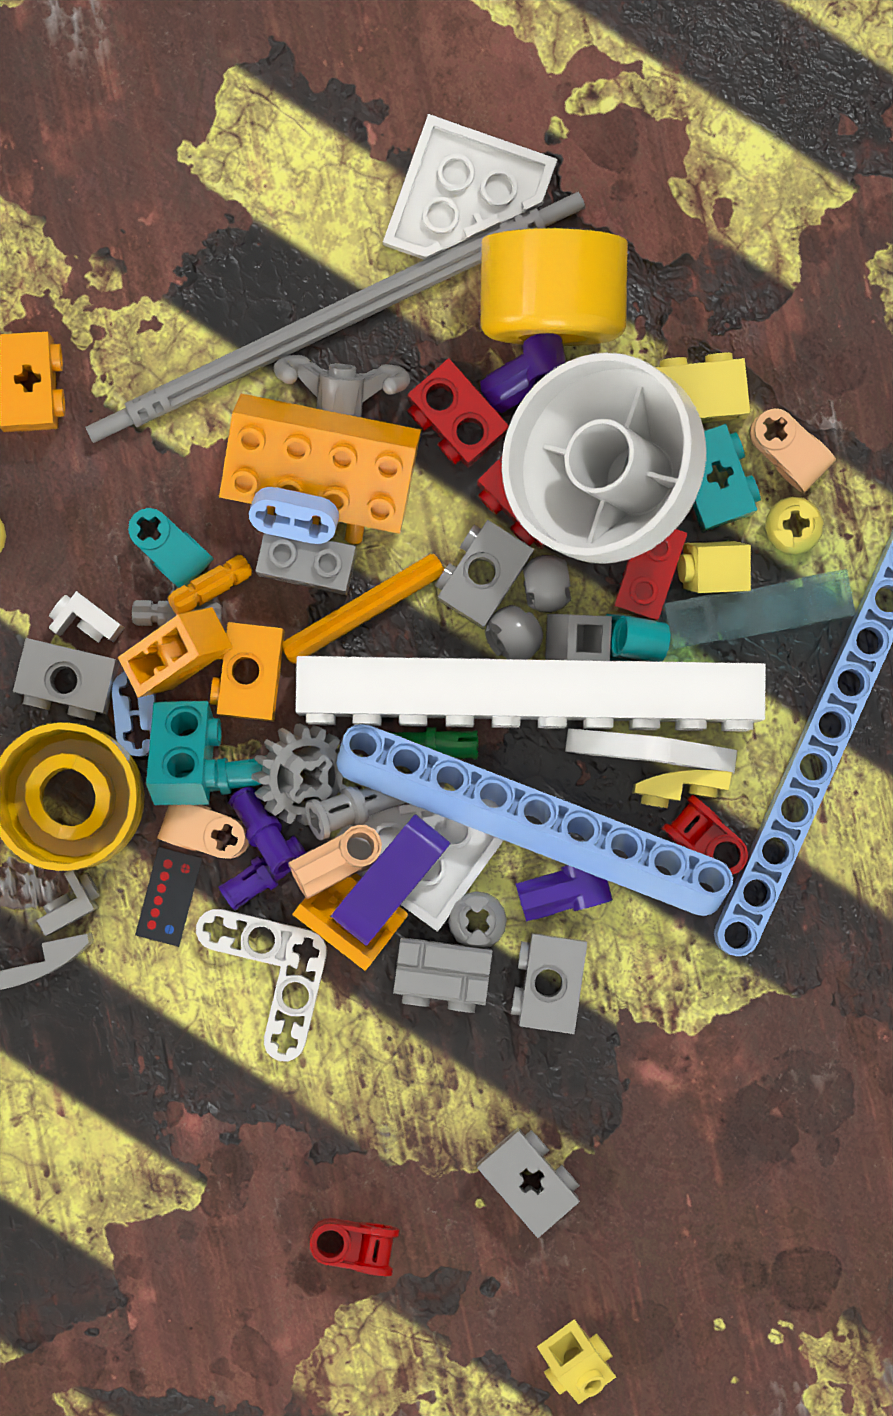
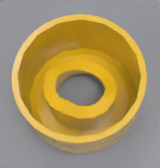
(554, 284)
(25, 773)

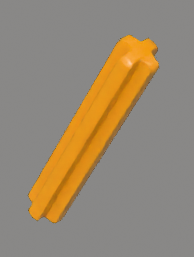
(363, 608)

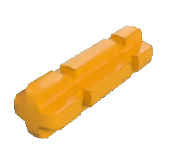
(210, 585)

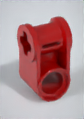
(706, 833)
(357, 1245)

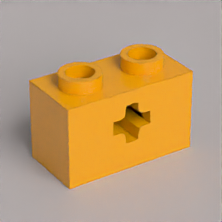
(25, 409)
(175, 652)

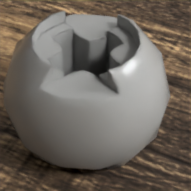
(547, 583)
(514, 633)
(496, 920)

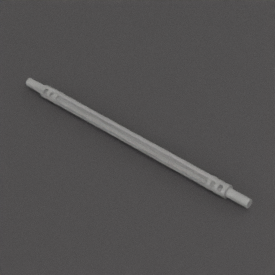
(321, 323)

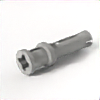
(347, 809)

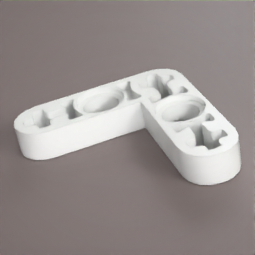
(651, 749)
(281, 955)

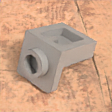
(63, 911)

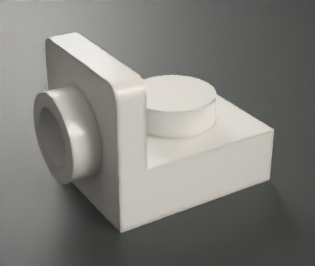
(93, 622)

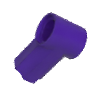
(516, 378)
(562, 891)

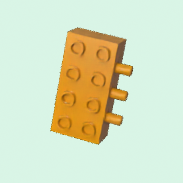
(322, 453)

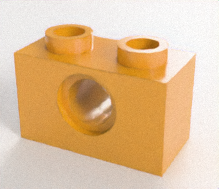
(255, 699)

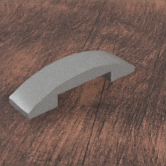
(56, 954)

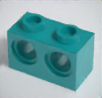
(177, 753)

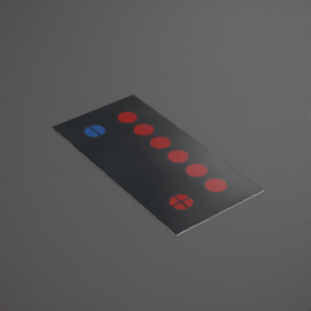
(168, 896)

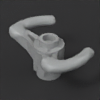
(341, 387)

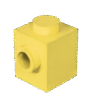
(715, 567)

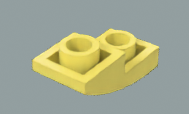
(668, 786)

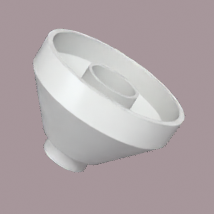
(603, 458)

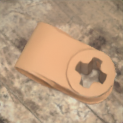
(798, 455)
(197, 829)

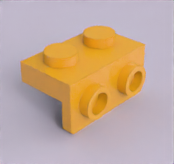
(316, 914)

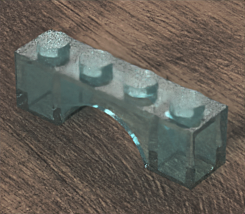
(759, 611)

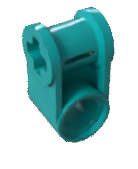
(173, 552)
(638, 639)

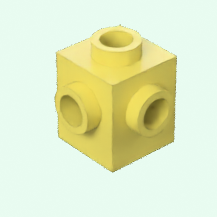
(576, 1362)

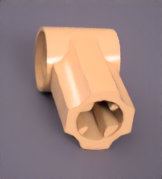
(332, 862)

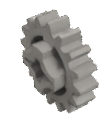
(282, 771)

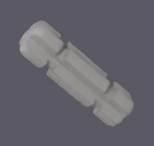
(146, 612)

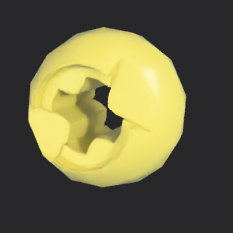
(784, 539)

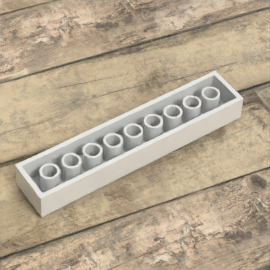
(530, 691)

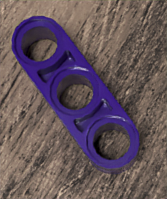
(390, 879)

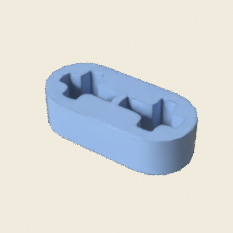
(294, 515)
(123, 715)

